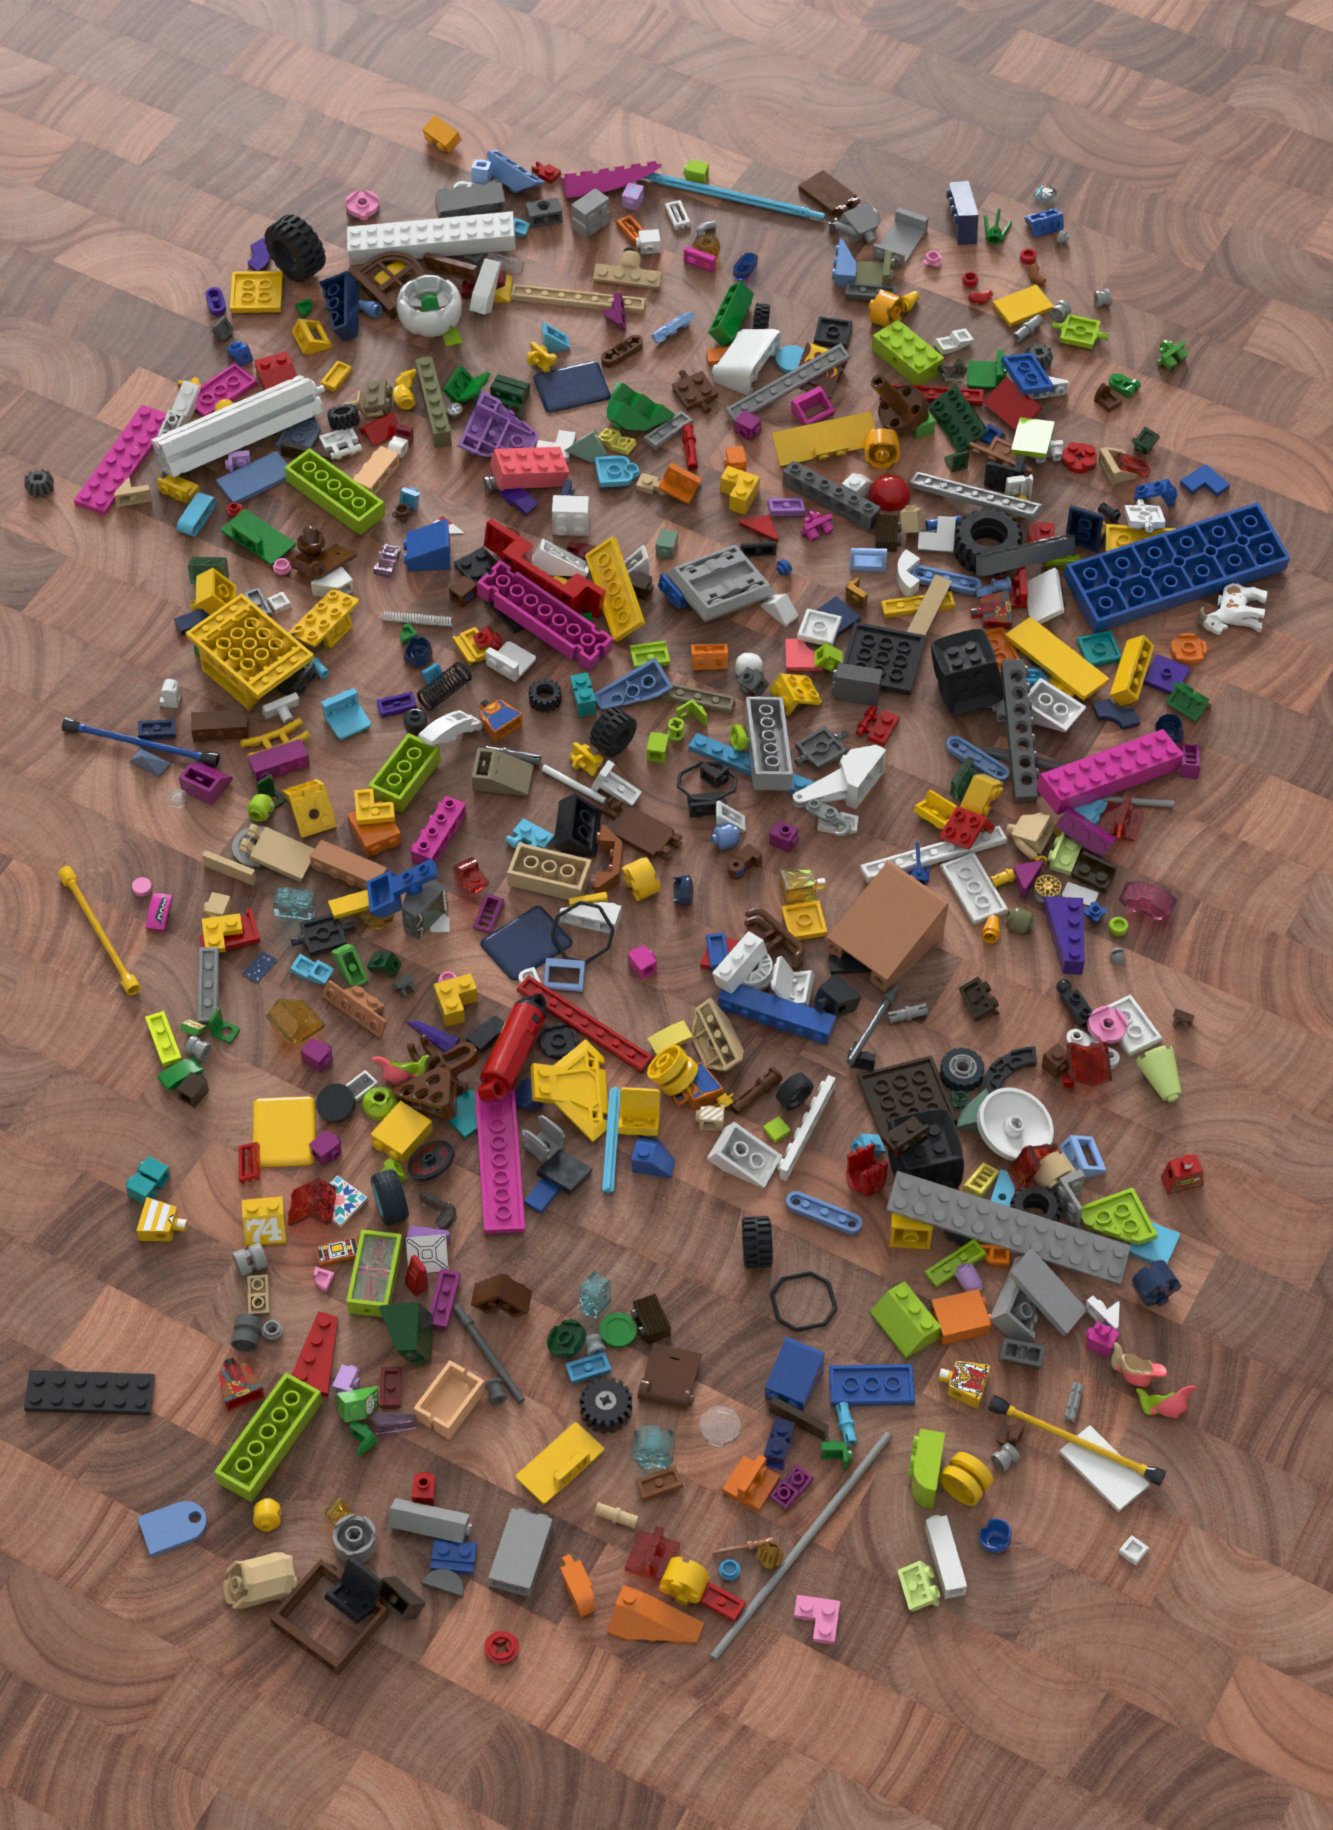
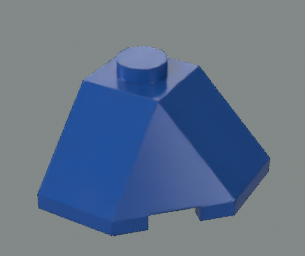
(652, 1158)

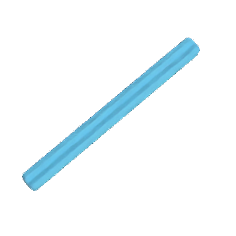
(611, 1141)

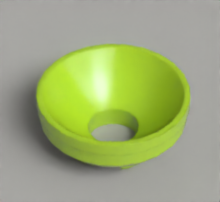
(378, 1110)

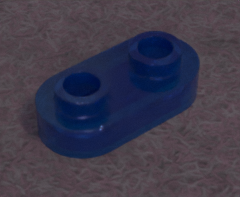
(745, 265)

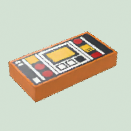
(337, 1251)

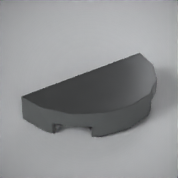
(444, 1581)

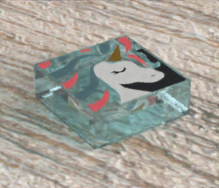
(1045, 192)

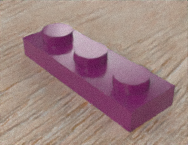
(444, 1298)

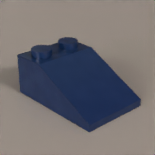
(1087, 527)

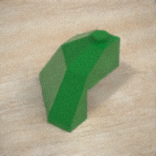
(634, 410)

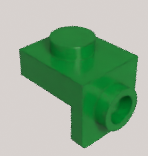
(836, 1450)

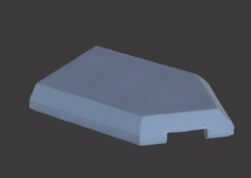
(302, 433)

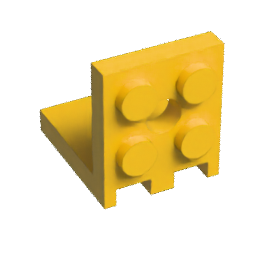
(308, 797)

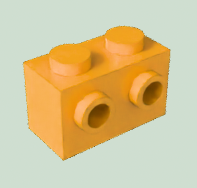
(441, 134)

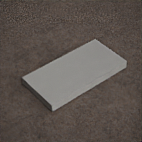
(1047, 1292)

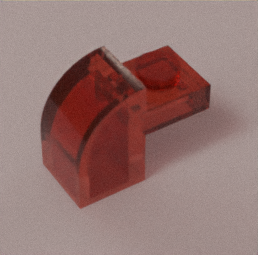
(470, 875)

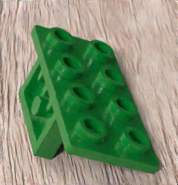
(258, 537)

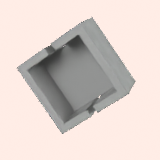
(590, 213)

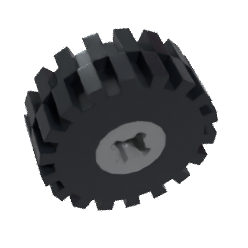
(610, 1414)

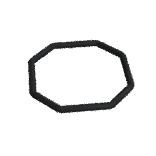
(702, 799)
(571, 908)
(797, 1276)

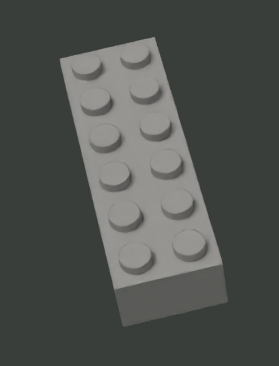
(768, 743)

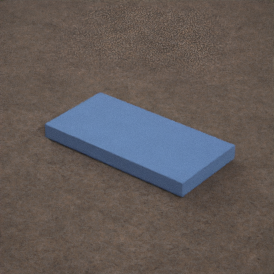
(253, 478)

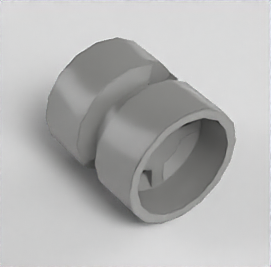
(256, 1256)

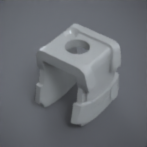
(550, 1135)

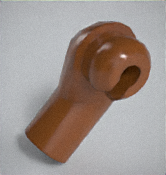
(1034, 276)

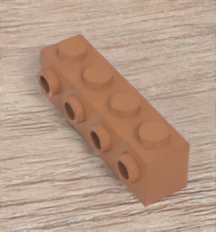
(344, 865)

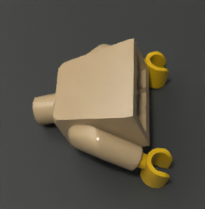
(1032, 834)

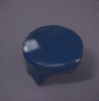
(418, 652)
(1172, 726)
(683, 890)
(523, 1096)

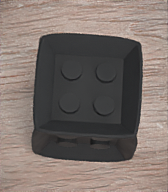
(966, 671)
(937, 1158)

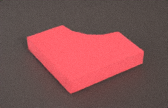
(799, 656)

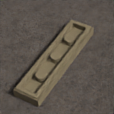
(707, 699)

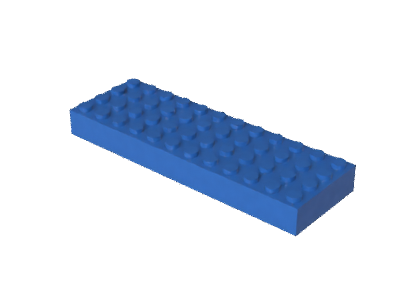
(1176, 567)

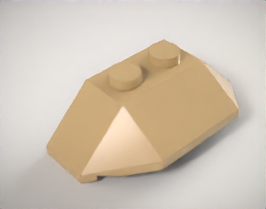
(715, 1037)

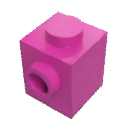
(642, 962)

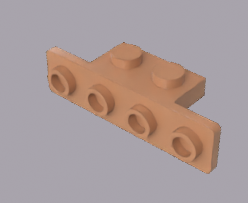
(999, 451)
(357, 1005)

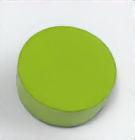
(1118, 926)

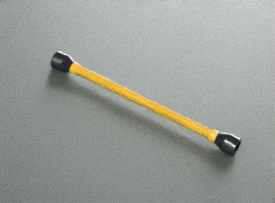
(1002, 1407)

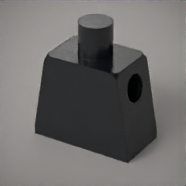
(836, 997)

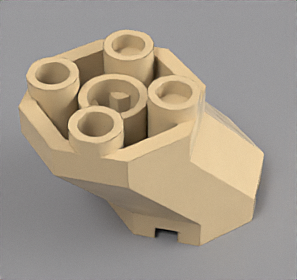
(259, 1580)

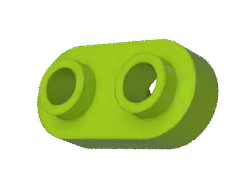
(738, 737)

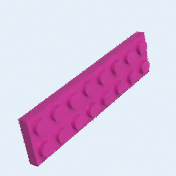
(121, 460)
(500, 1165)

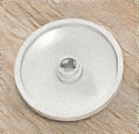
(1012, 1120)

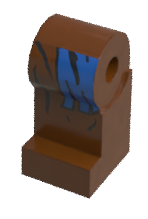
(743, 861)

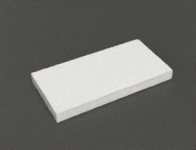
(973, 888)
(1110, 1479)

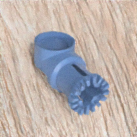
(996, 586)

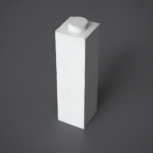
(945, 1556)

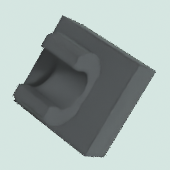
(222, 328)
(403, 983)

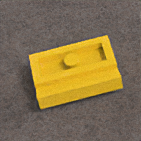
(468, 648)

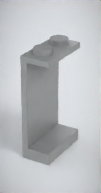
(902, 237)

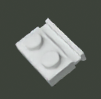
(1019, 485)

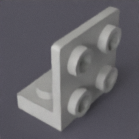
(1068, 1191)

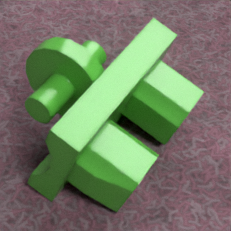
(1169, 353)

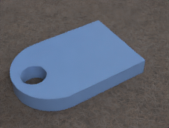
(171, 1527)

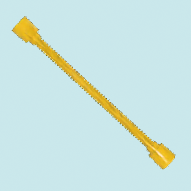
(128, 981)

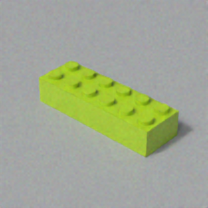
(335, 491)
(268, 1437)

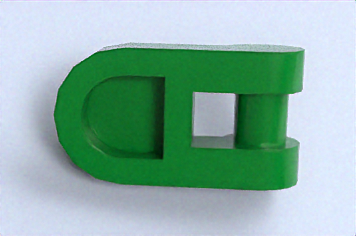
(1119, 382)

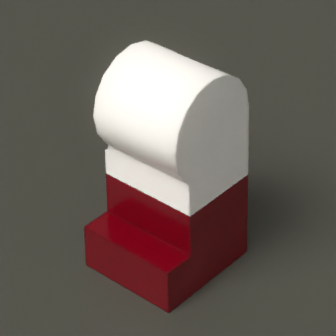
(401, 440)

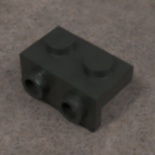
(298, 681)

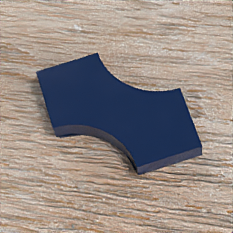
(1108, 711)

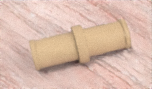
(616, 1515)

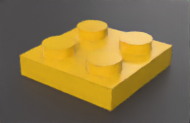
(805, 920)

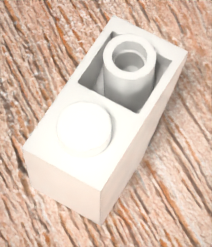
(336, 580)

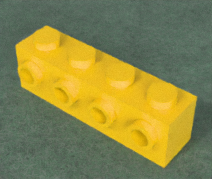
(1132, 670)

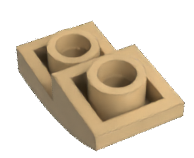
(258, 1294)

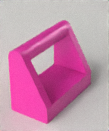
(809, 400)

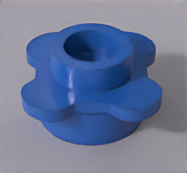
(1094, 916)

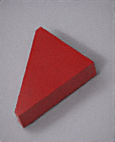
(760, 525)

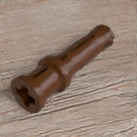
(762, 1085)

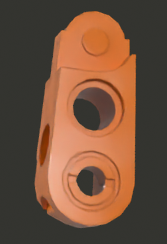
(578, 1586)

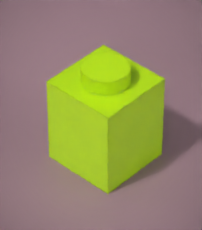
(696, 171)
(657, 747)

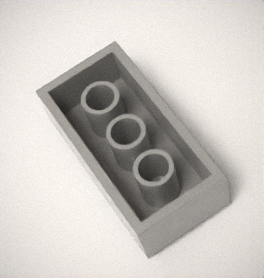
(469, 200)

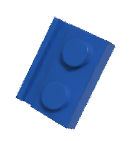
(453, 1556)

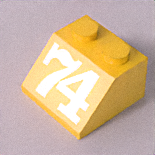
(264, 1221)

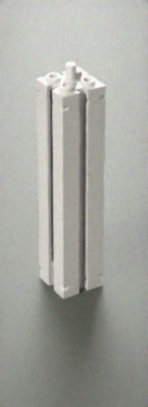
(238, 425)

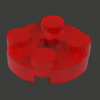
(1075, 450)

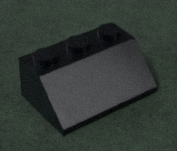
(577, 827)

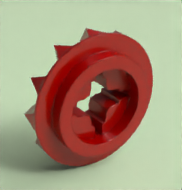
(500, 1638)

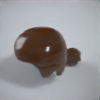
(311, 542)

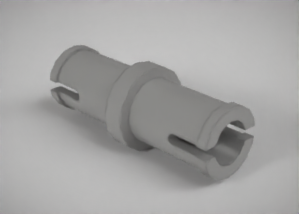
(1027, 328)
(907, 1013)

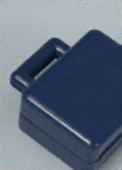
(572, 386)
(525, 942)

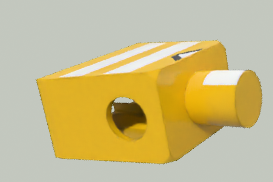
(159, 1221)

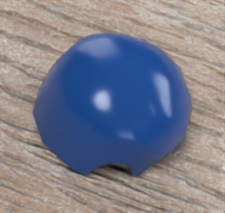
(996, 1536)

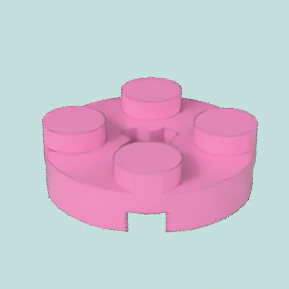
(362, 212)
(1102, 1033)

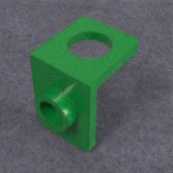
(217, 1024)

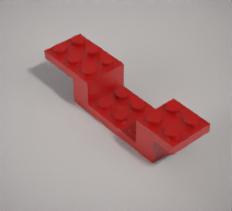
(517, 553)

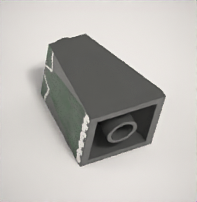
(424, 909)

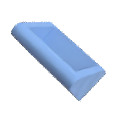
(868, 559)
(564, 963)
(1074, 1153)

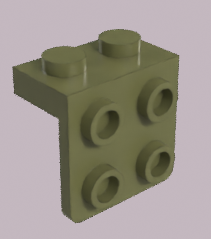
(876, 272)

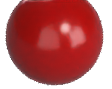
(889, 492)

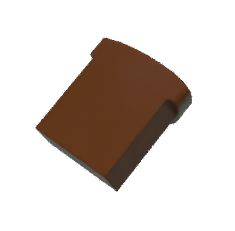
(1106, 398)

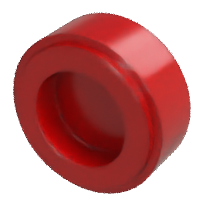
(1028, 256)

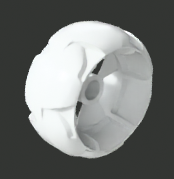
(431, 322)

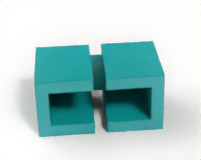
(583, 694)
(150, 1175)

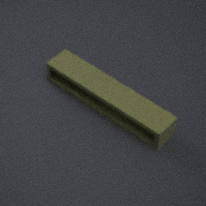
(433, 402)

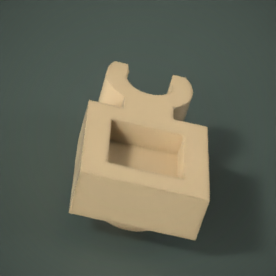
(648, 484)

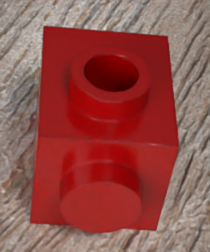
(424, 1488)

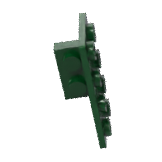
(958, 418)

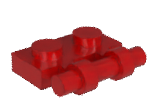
(883, 726)

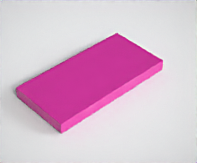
(228, 384)

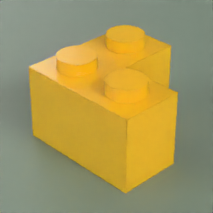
(741, 487)
(980, 794)
(452, 996)

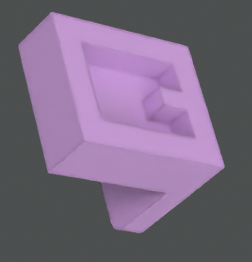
(237, 459)

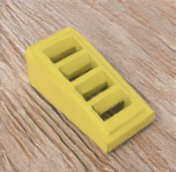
(969, 1186)

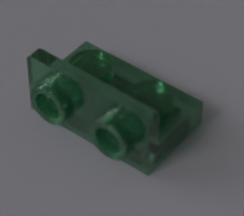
(963, 778)

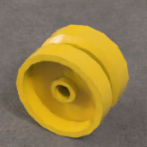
(672, 1070)
(966, 1478)

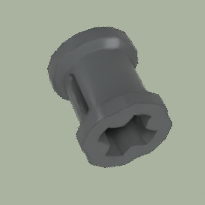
(495, 1391)

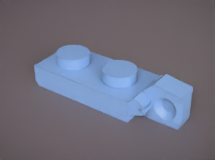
(671, 327)

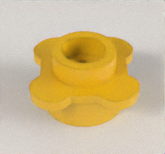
(724, 1099)

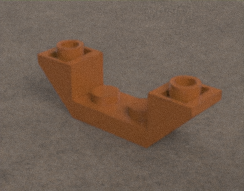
(608, 843)

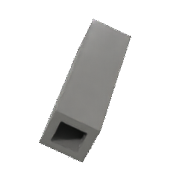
(429, 1520)

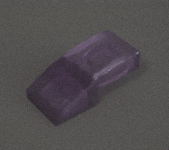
(387, 560)

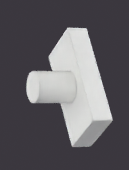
(281, 707)

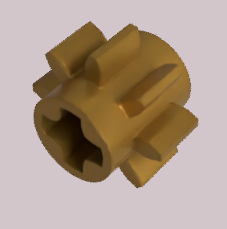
(769, 1555)

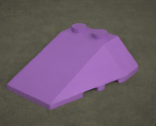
(495, 428)

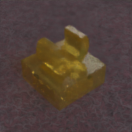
(337, 1510)

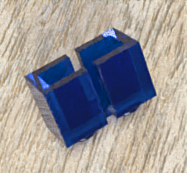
(779, 1443)

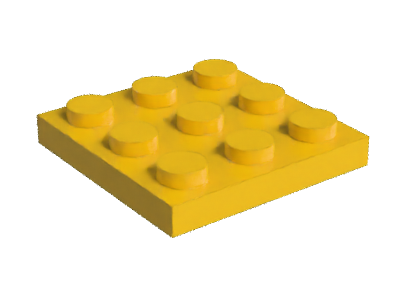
(256, 292)

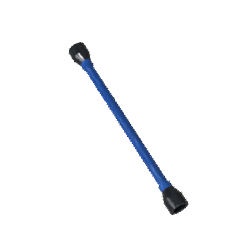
(73, 726)

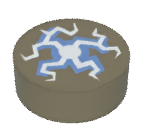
(454, 410)

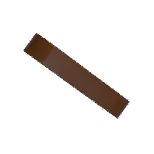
(612, 357)

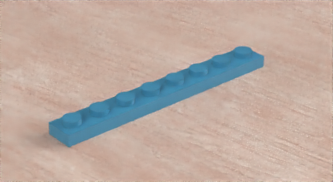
(735, 759)

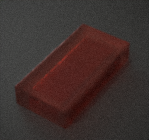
(1133, 464)

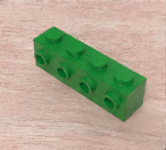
(731, 313)

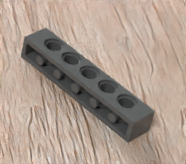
(831, 495)

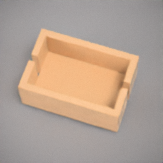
(449, 1399)

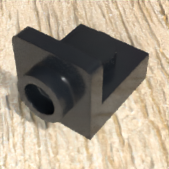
(712, 776)
(864, 1061)

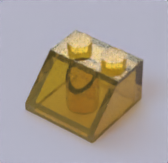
(294, 1020)

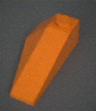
(647, 1618)

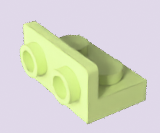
(1064, 855)
(919, 1586)

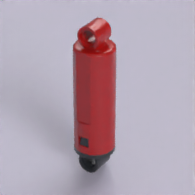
(512, 1048)

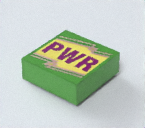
(193, 1027)

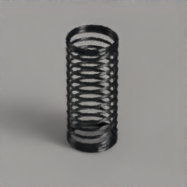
(458, 672)

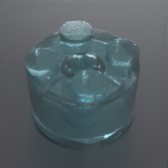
(653, 1447)

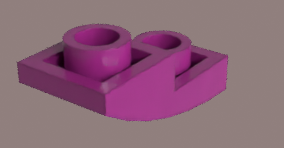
(792, 1487)

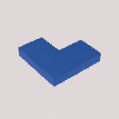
(1205, 477)

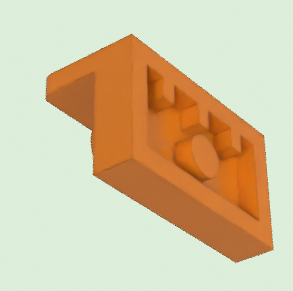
(709, 656)

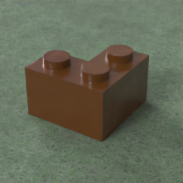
(502, 1294)

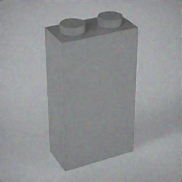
(521, 1552)

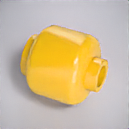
(267, 1513)

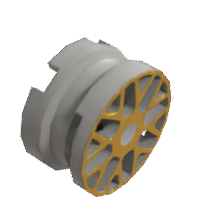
(1051, 885)

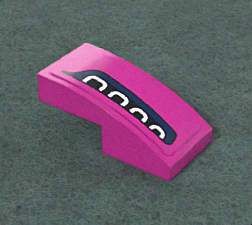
(158, 911)

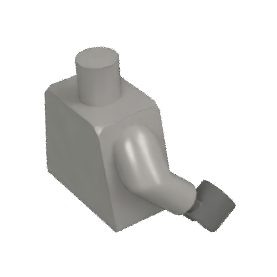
(858, 222)

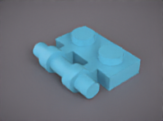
(531, 834)

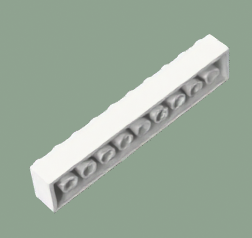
(436, 236)

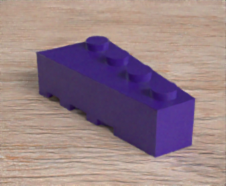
(1066, 925)

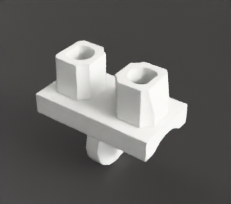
(1055, 451)

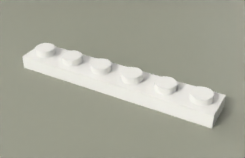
(809, 1121)

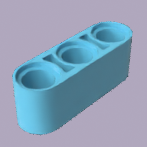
(196, 514)

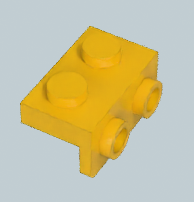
(935, 809)

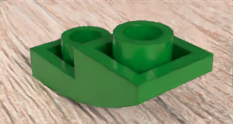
(174, 1075)

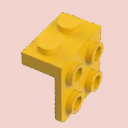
(794, 690)
(639, 1111)

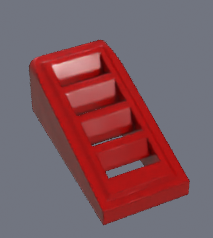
(416, 1276)

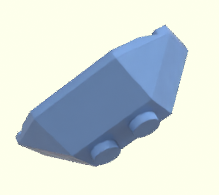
(512, 173)

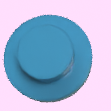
(729, 1570)

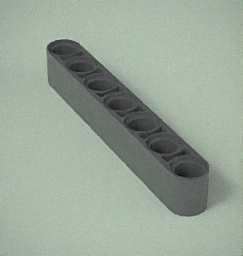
(1025, 554)

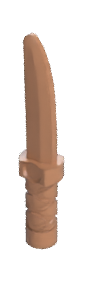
(750, 1545)

